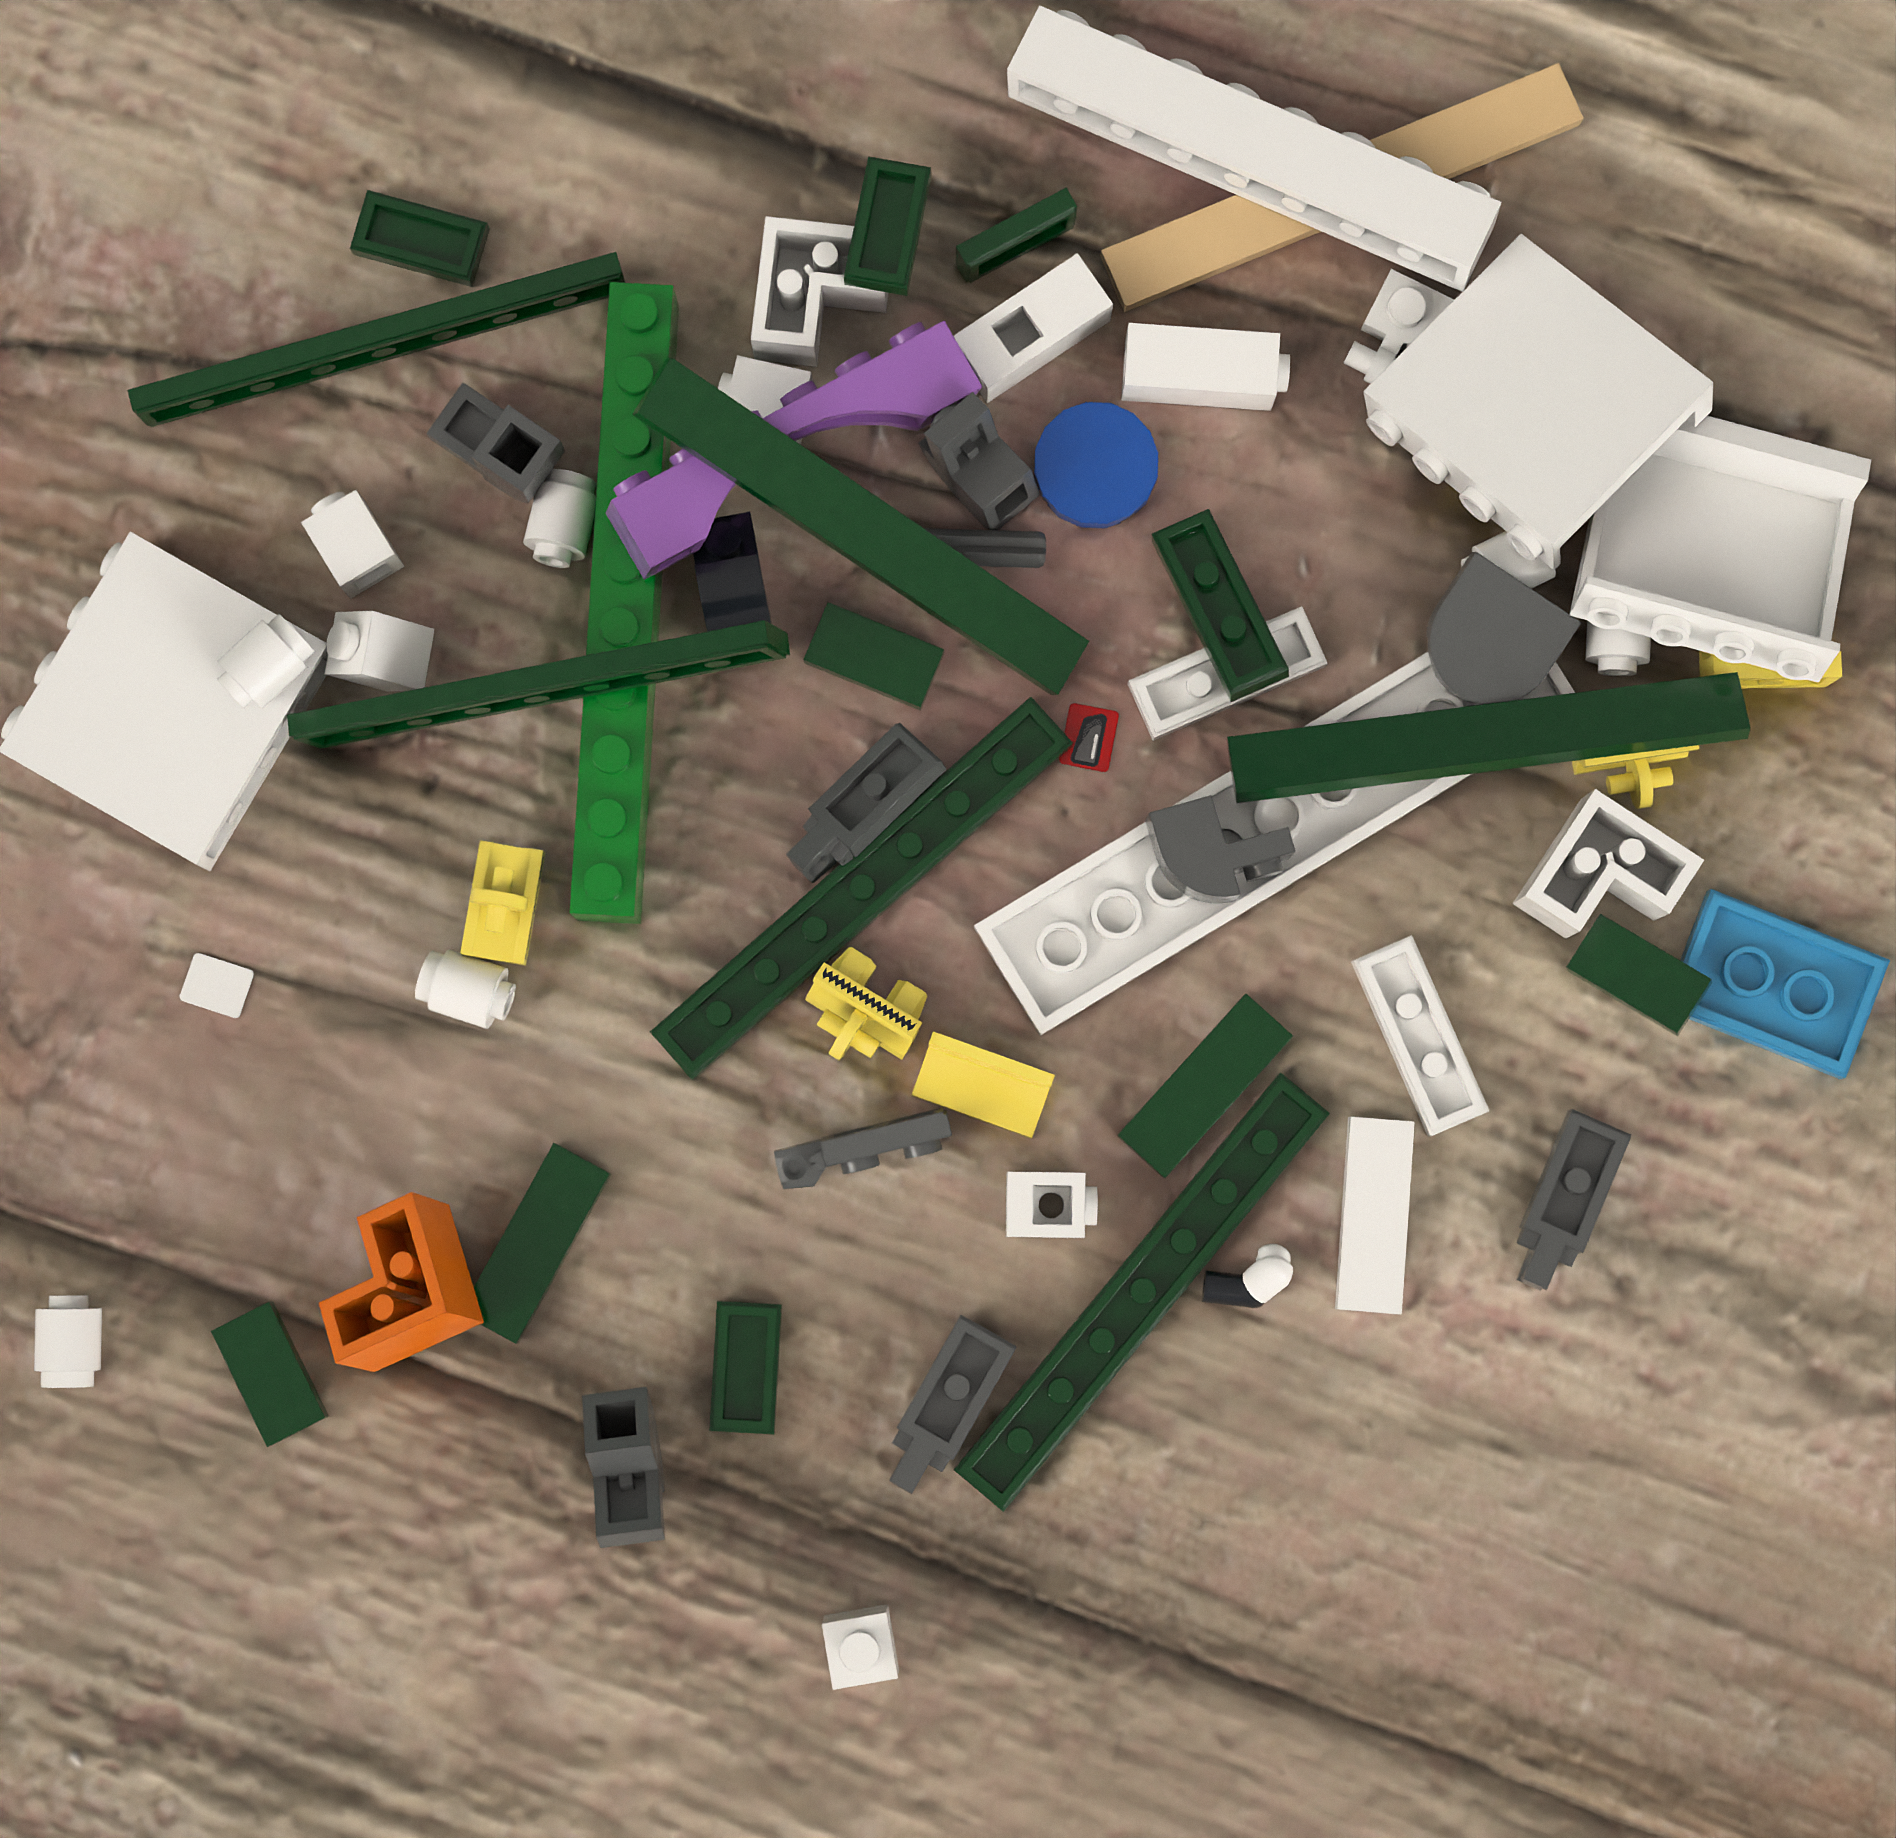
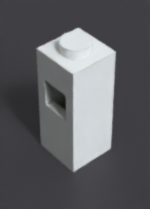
(1034, 326)
(1203, 367)

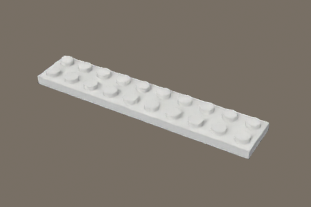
(1123, 916)

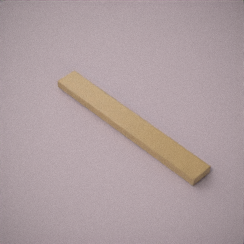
(1243, 230)

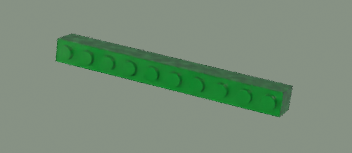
(621, 615)

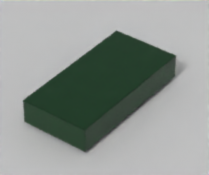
(887, 226)
(1016, 236)
(419, 238)
(874, 656)
(1639, 975)
(745, 1367)
(269, 1373)

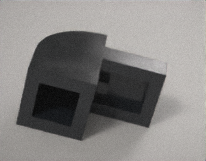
(731, 574)

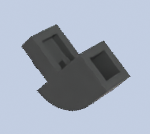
(497, 443)
(978, 463)
(1199, 861)
(625, 1466)

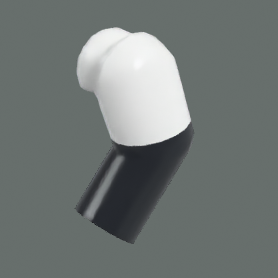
(1256, 1285)

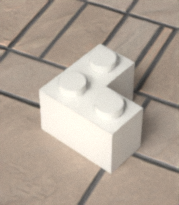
(796, 278)
(1605, 851)

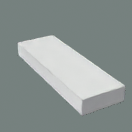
(1192, 691)
(1420, 1036)
(1374, 1215)

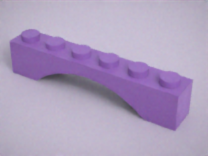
(902, 388)

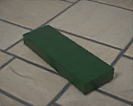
(1220, 605)
(1205, 1085)
(537, 1241)

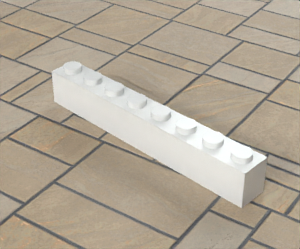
(1252, 147)

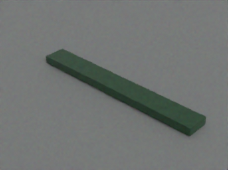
(376, 341)
(859, 526)
(541, 685)
(1488, 737)
(861, 889)
(1141, 1292)

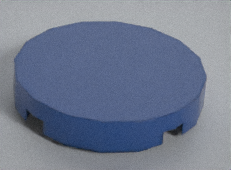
(1096, 465)

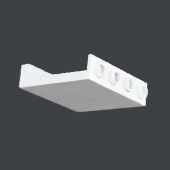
(1534, 399)
(1726, 547)
(137, 708)

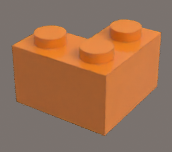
(416, 1290)

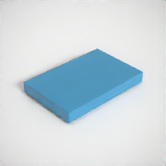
(1782, 983)

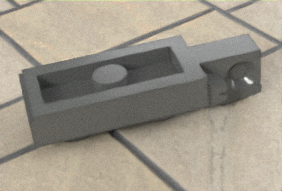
(865, 801)
(859, 1148)
(1569, 1195)
(949, 1400)

